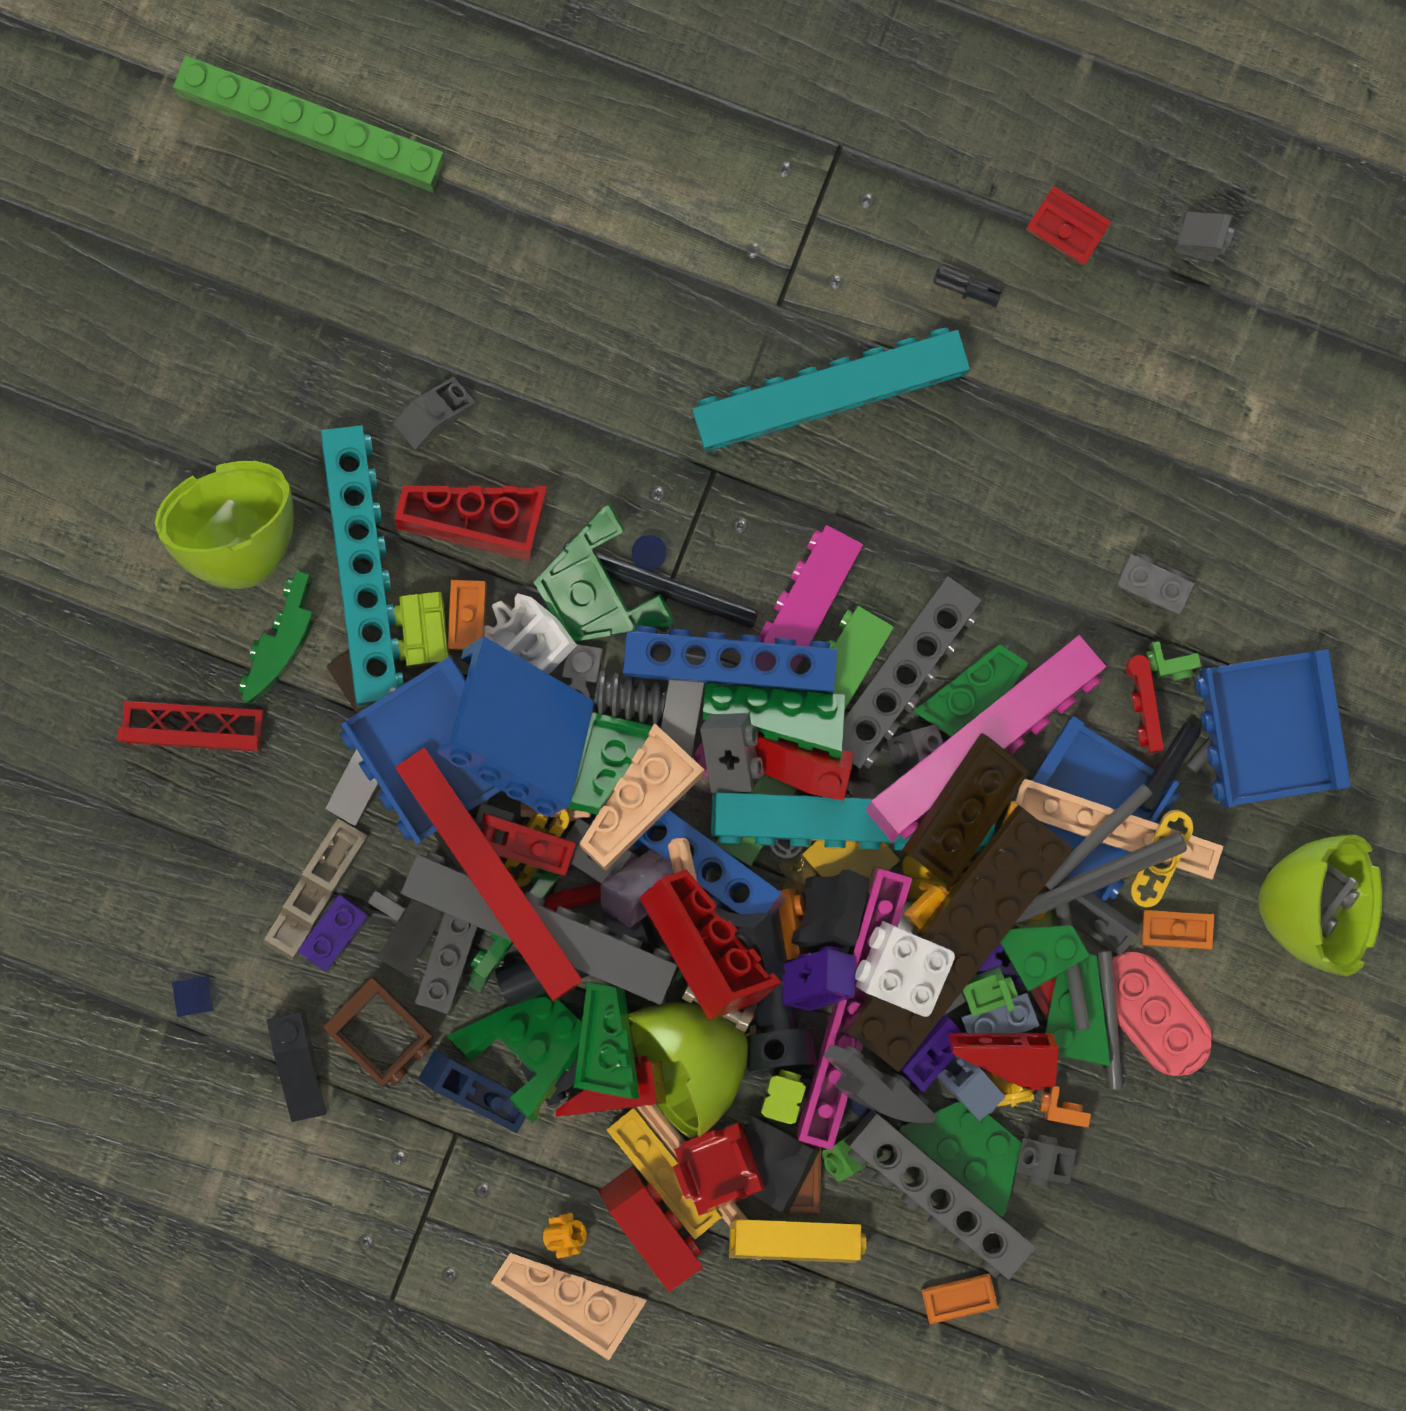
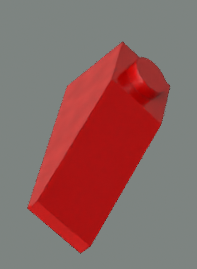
(805, 769)
(1017, 1057)
(650, 1088)

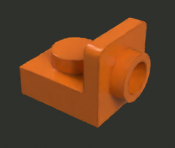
(1068, 1114)

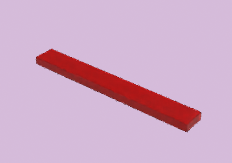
(489, 874)

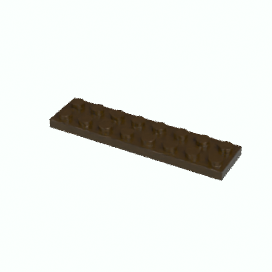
(971, 925)

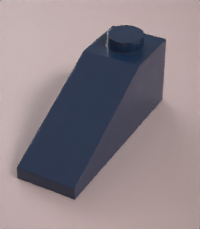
(471, 1090)

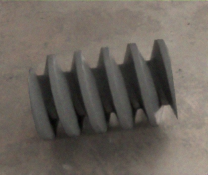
(630, 698)

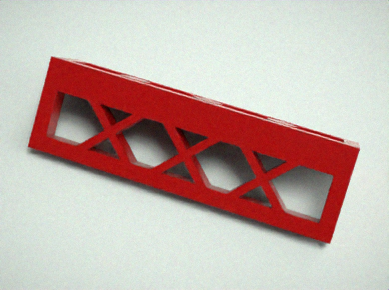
(187, 738)

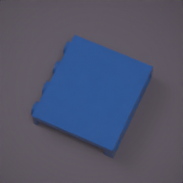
(402, 724)
(518, 728)
(1273, 728)
(1101, 773)

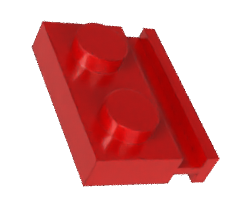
(1068, 226)

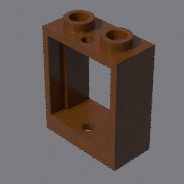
(353, 1008)

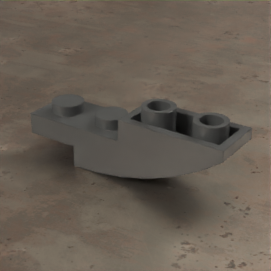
(876, 1089)

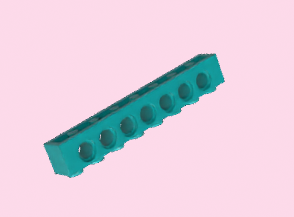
(336, 446)

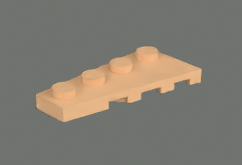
(650, 787)
(578, 1307)

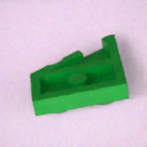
(1043, 952)

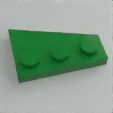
(605, 1044)

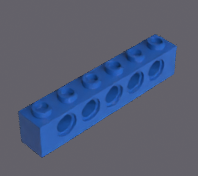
(641, 665)
(707, 854)

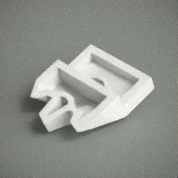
(530, 633)

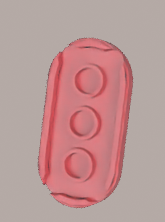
(1159, 1016)

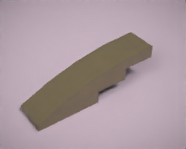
(315, 889)

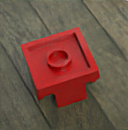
(717, 1169)

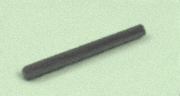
(1105, 875)

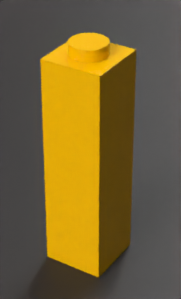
(796, 1241)

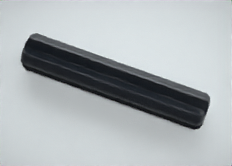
(1170, 764)

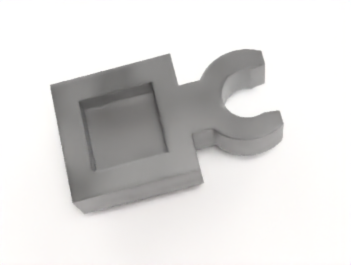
(582, 667)

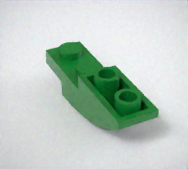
(276, 654)

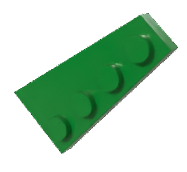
(797, 716)
(491, 959)

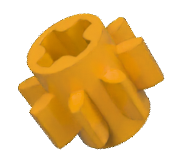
(564, 1235)

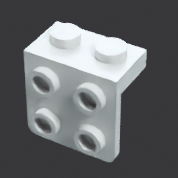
(904, 969)

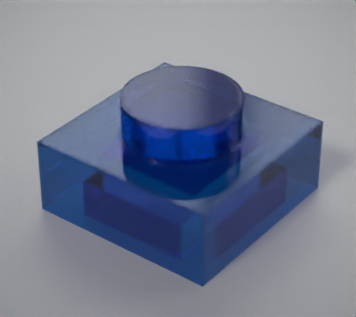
(192, 996)

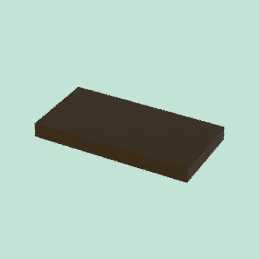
(966, 809)

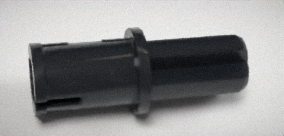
(967, 285)

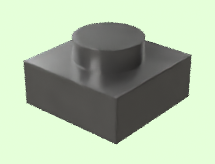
(388, 903)

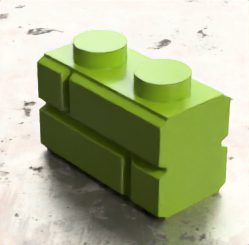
(423, 629)
(784, 1094)

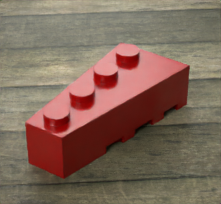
(476, 517)
(705, 946)

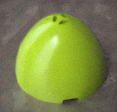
(229, 524)
(1292, 904)
(699, 1061)

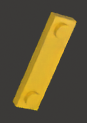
(656, 1166)

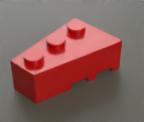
(651, 1229)

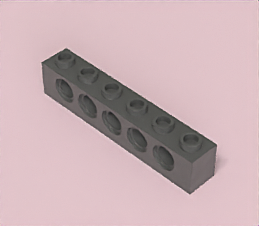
(949, 598)
(454, 943)
(1011, 1246)

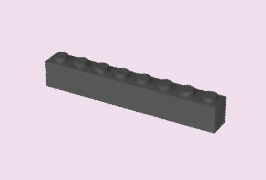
(585, 946)

